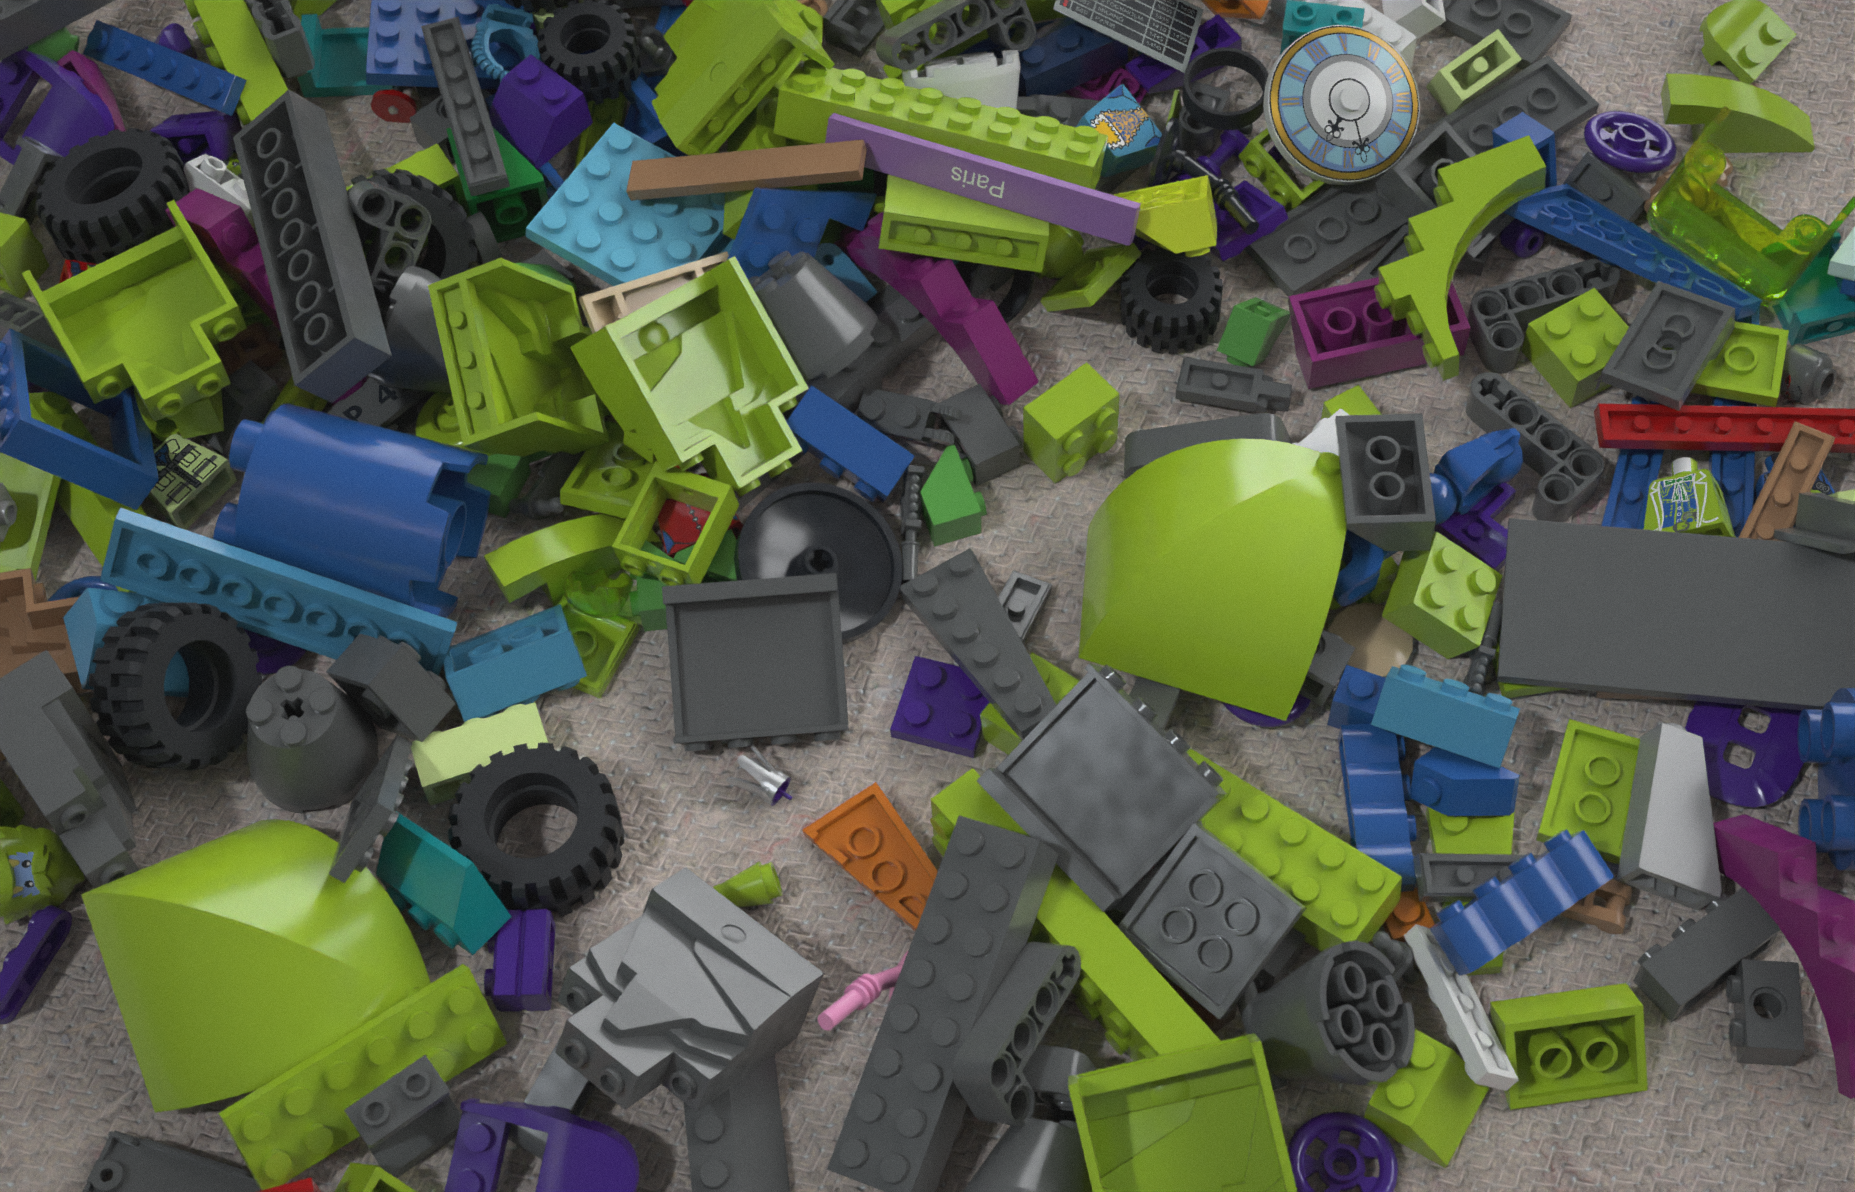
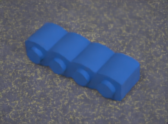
(1377, 796)
(1520, 902)

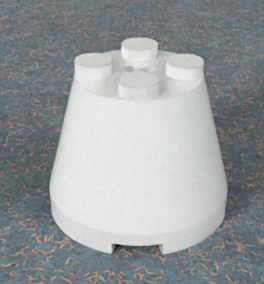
(971, 75)

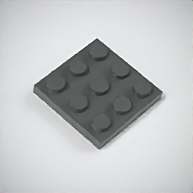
(1210, 920)

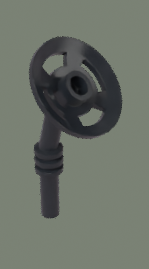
(1171, 159)

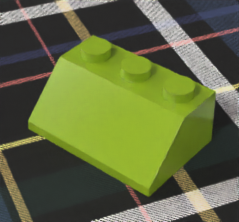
(1572, 1044)

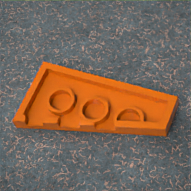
(878, 852)

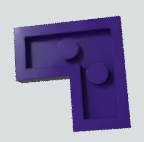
(1478, 531)

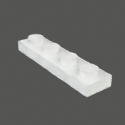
(1462, 1011)

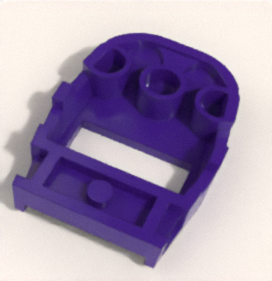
(67, 113)
(575, 1158)

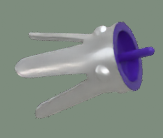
(772, 782)

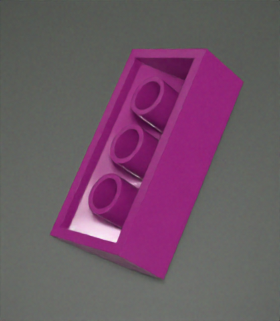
(1348, 336)

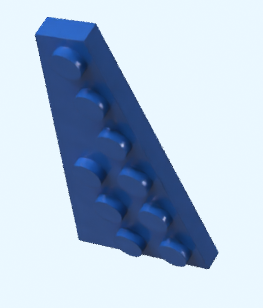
(1619, 242)

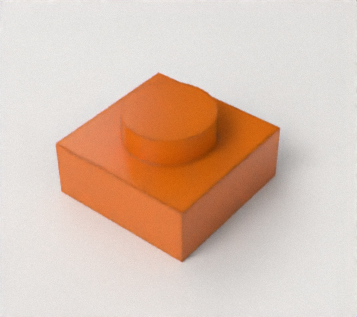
(1406, 915)

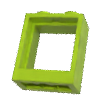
(1271, 175)
(688, 489)

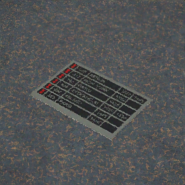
(1151, 26)

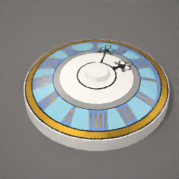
(1341, 105)

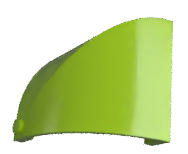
(1217, 570)
(247, 959)

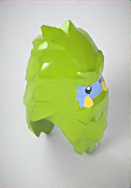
(34, 871)

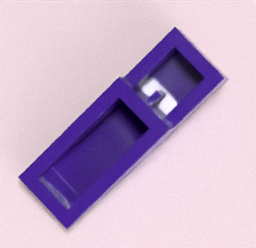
(1158, 76)

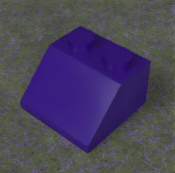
(538, 111)

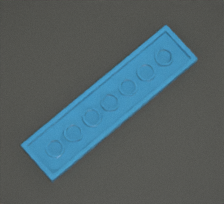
(263, 592)

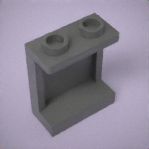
(406, 1117)

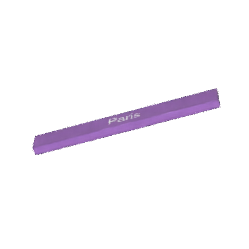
(990, 181)

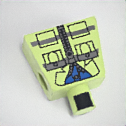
(188, 480)

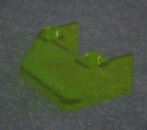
(1730, 234)

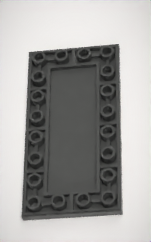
(1676, 615)

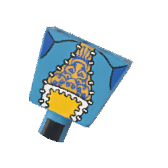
(1129, 130)

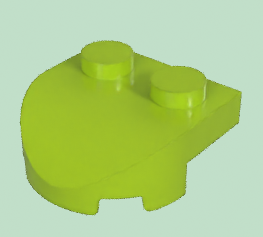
(1744, 37)

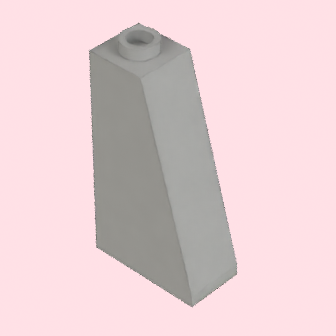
(1670, 821)

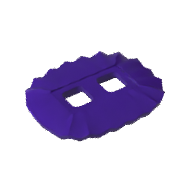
(1775, 752)

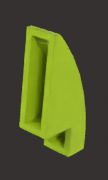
(1757, 120)
(553, 552)

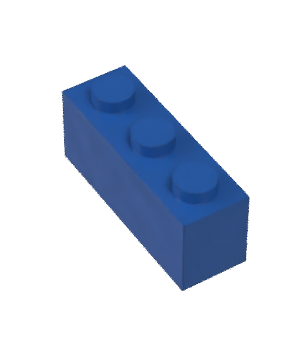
(848, 445)

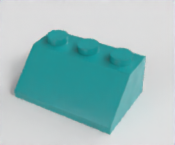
(438, 887)

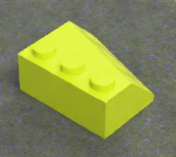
(1177, 216)

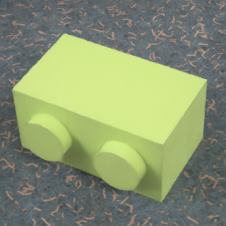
(1473, 72)

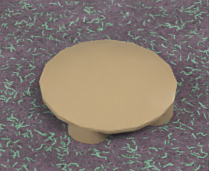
(1375, 639)

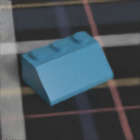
(91, 619)
(513, 664)
(1446, 715)

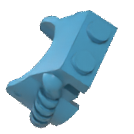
(504, 26)

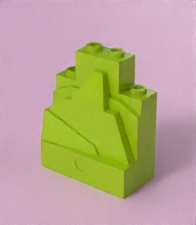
(726, 65)
(146, 321)
(513, 363)
(701, 379)
(1184, 1122)

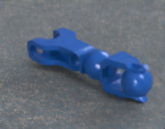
(1457, 486)

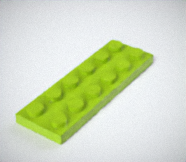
(302, 1111)

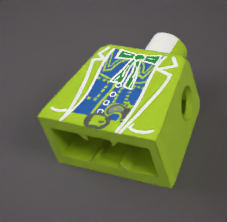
(1687, 502)

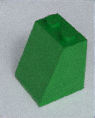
(512, 207)

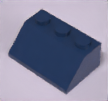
(1065, 57)

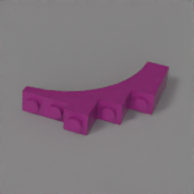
(234, 248)
(940, 294)
(1818, 923)

